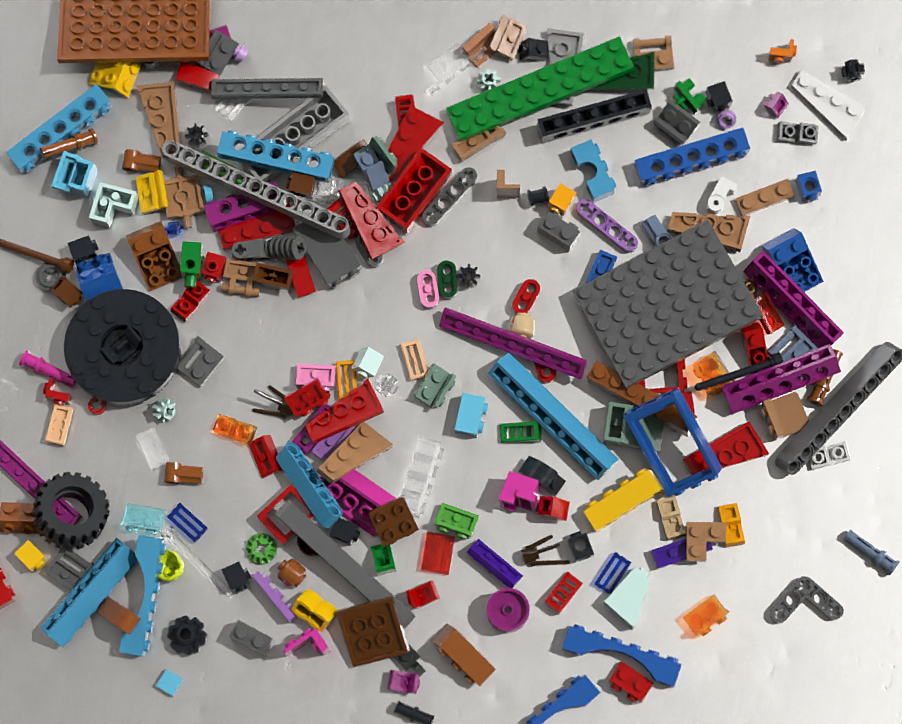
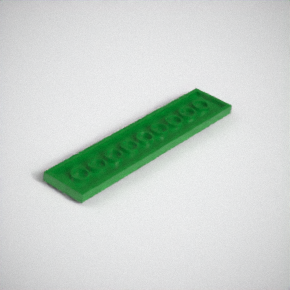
(540, 88)

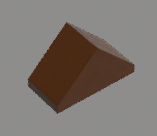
(272, 276)

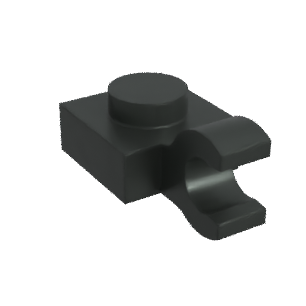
(410, 660)

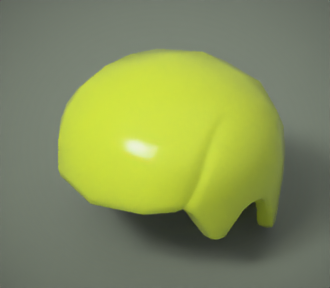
(172, 566)

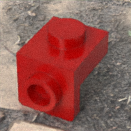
(57, 397)
(422, 595)

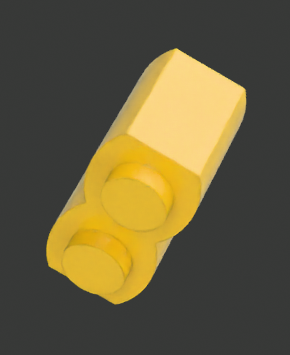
(314, 610)

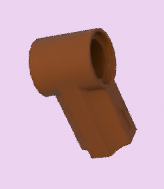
(136, 161)
(178, 473)

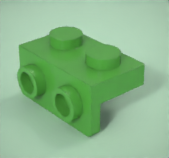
(456, 520)

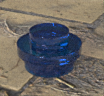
(174, 228)

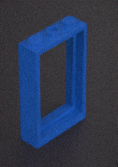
(654, 405)

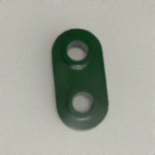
(447, 280)

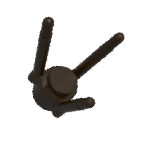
(283, 406)
(531, 553)

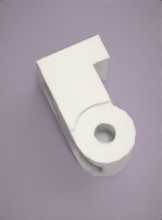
(716, 200)

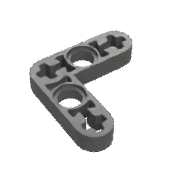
(809, 596)

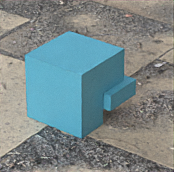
(74, 175)

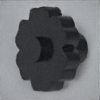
(187, 635)

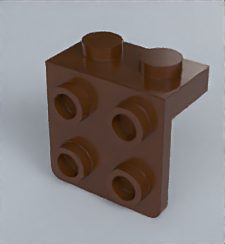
(393, 521)

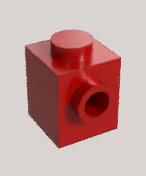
(213, 267)
(553, 508)

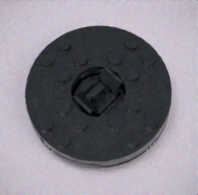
(122, 347)

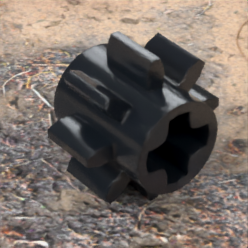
(853, 70)
(201, 137)
(474, 276)

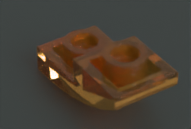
(234, 429)

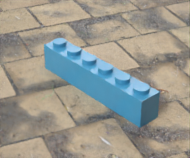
(89, 592)

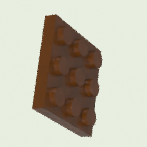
(372, 631)

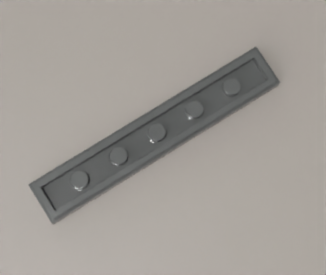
(267, 88)

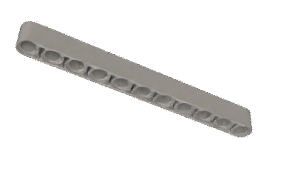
(260, 196)

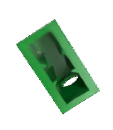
(191, 256)

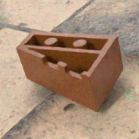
(463, 655)

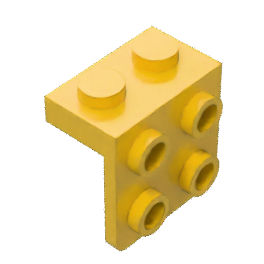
(115, 76)

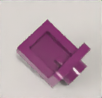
(403, 682)

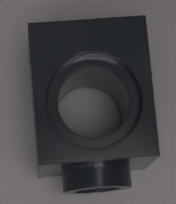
(83, 249)
(345, 531)
(580, 555)

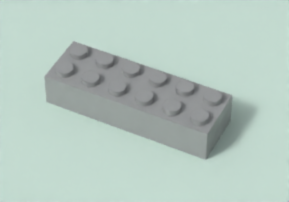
(302, 127)

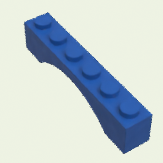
(661, 669)
(578, 695)

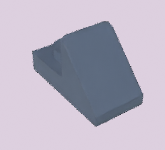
(372, 169)

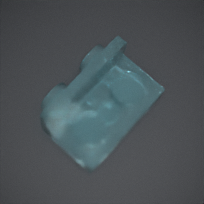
(143, 518)

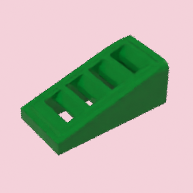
(537, 432)

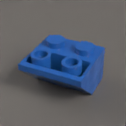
(97, 276)

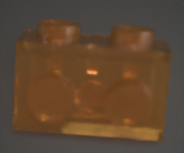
(709, 368)
(705, 616)

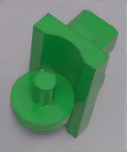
(683, 90)

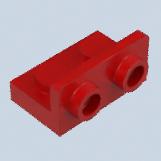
(307, 397)
(630, 682)

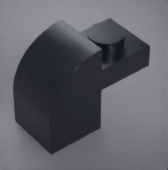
(546, 475)

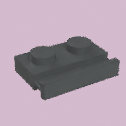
(220, 52)

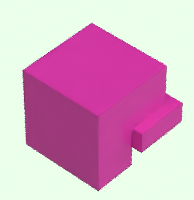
(519, 492)

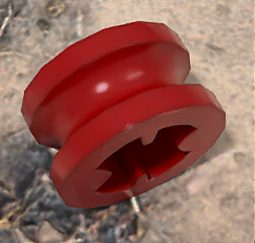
(98, 411)

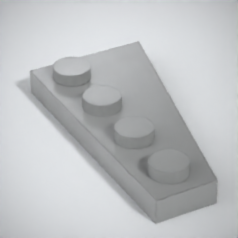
(563, 45)

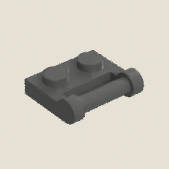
(204, 364)
(65, 573)

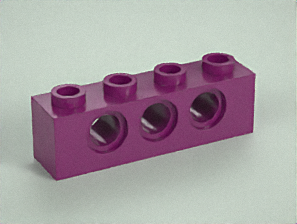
(236, 215)

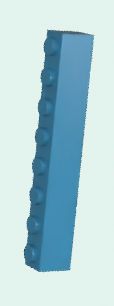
(553, 416)

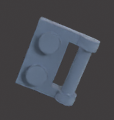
(802, 347)

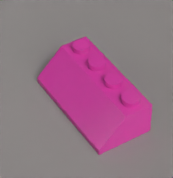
(357, 498)

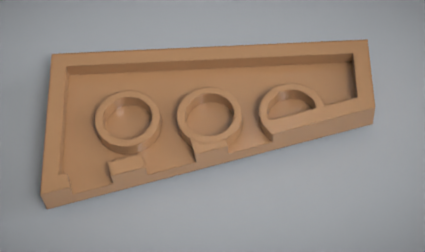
(162, 113)
(728, 228)
(354, 452)

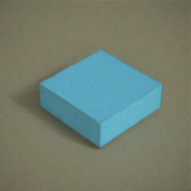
(169, 682)

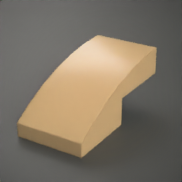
(671, 518)

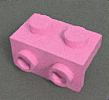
(309, 372)

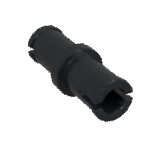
(413, 713)

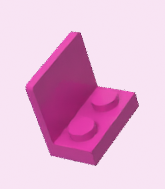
(307, 636)

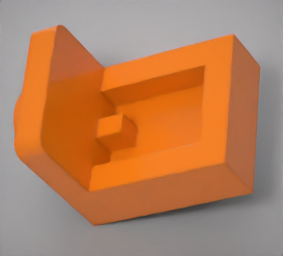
(780, 55)

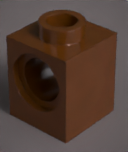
(301, 185)
(66, 291)

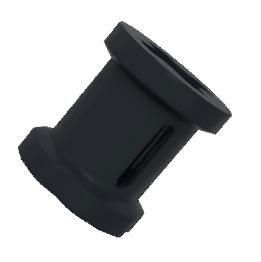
(538, 196)

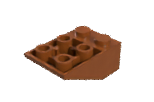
(154, 255)

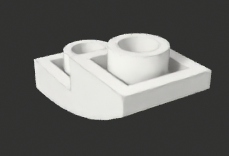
(830, 455)

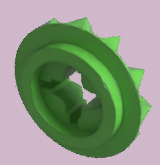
(270, 550)

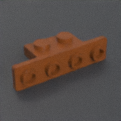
(17, 518)

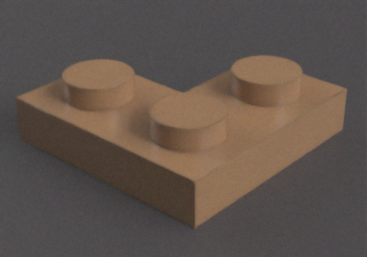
(698, 534)

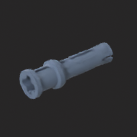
(879, 557)

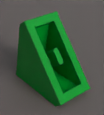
(383, 559)

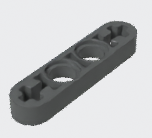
(451, 198)

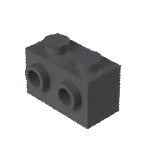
(559, 231)

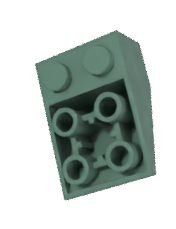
(619, 433)

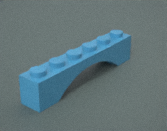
(149, 555)

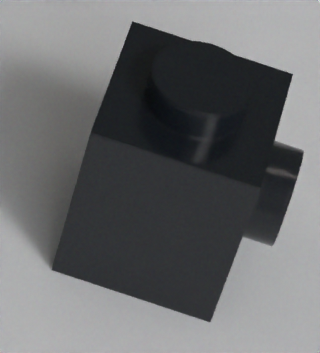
(718, 97)
(237, 577)

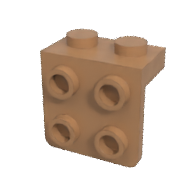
(784, 415)

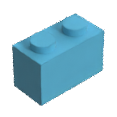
(470, 415)

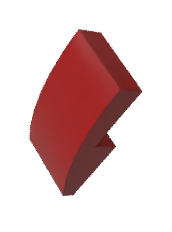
(195, 76)
(301, 277)
(190, 301)

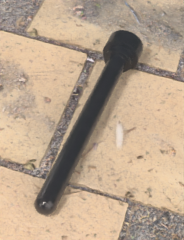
(775, 359)

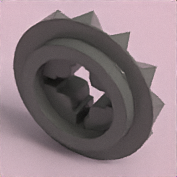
(41, 276)

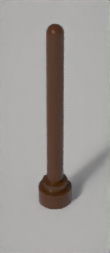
(64, 264)

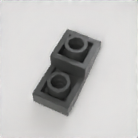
(797, 133)

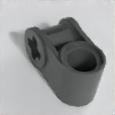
(252, 250)

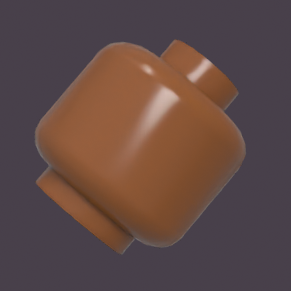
(291, 573)

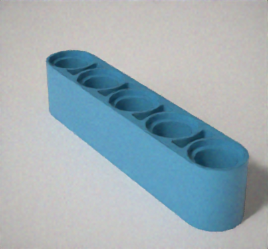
(309, 485)

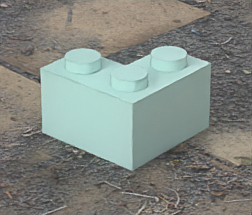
(110, 199)

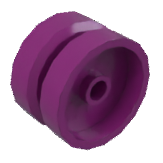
(505, 621)

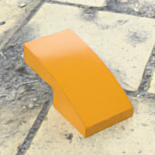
(734, 533)

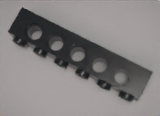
(594, 115)

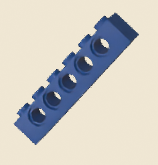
(736, 138)

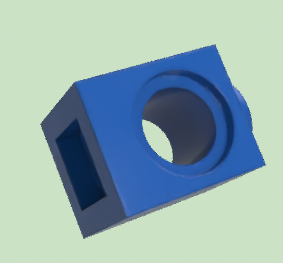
(808, 178)

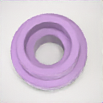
(240, 53)
(726, 123)

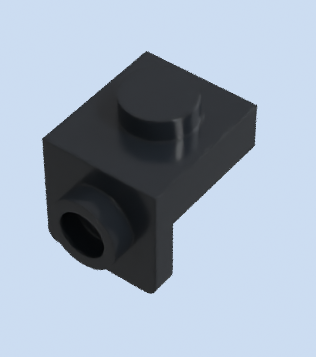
(533, 49)

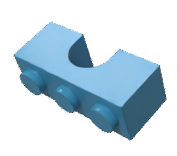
(587, 155)

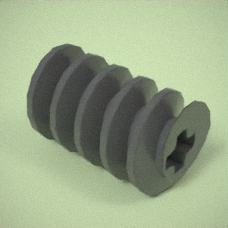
(286, 247)

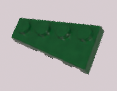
(639, 79)

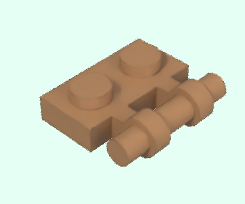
(239, 271)

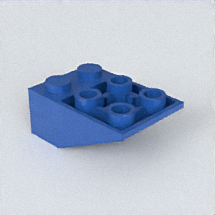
(794, 258)

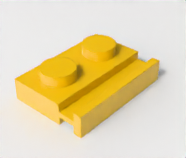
(151, 192)

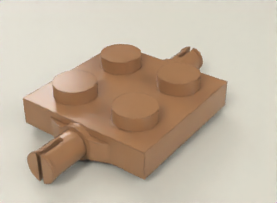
(184, 197)

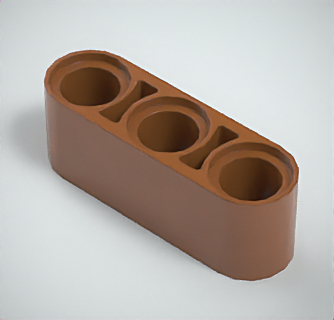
(119, 615)

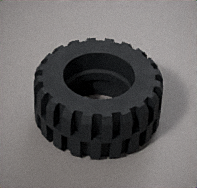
(72, 487)

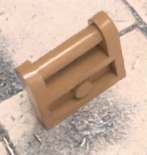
(663, 58)

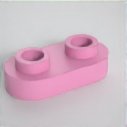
(429, 289)

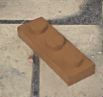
(764, 197)

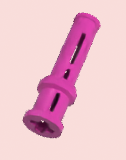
(39, 365)

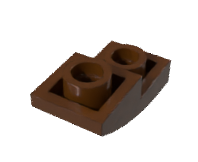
(346, 162)

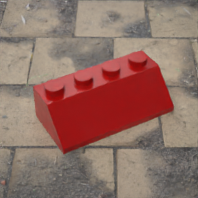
(414, 190)

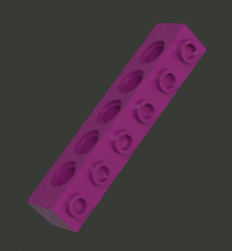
(792, 301)
(781, 379)

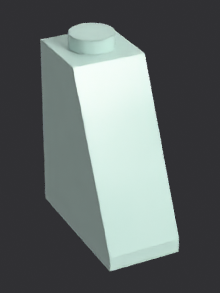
(629, 596)

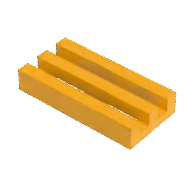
(345, 363)

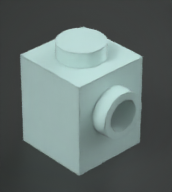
(367, 363)

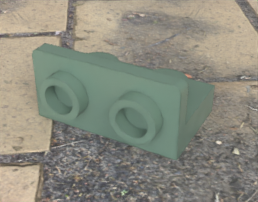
(435, 386)

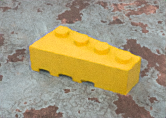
(623, 500)

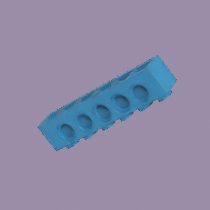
(61, 119)
(264, 160)

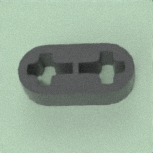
(363, 252)

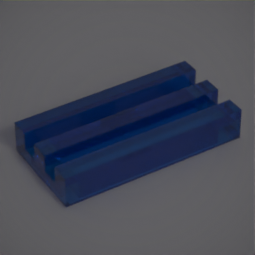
(175, 511)
(621, 559)

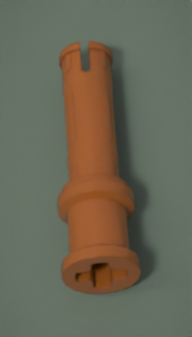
(77, 141)
(822, 386)

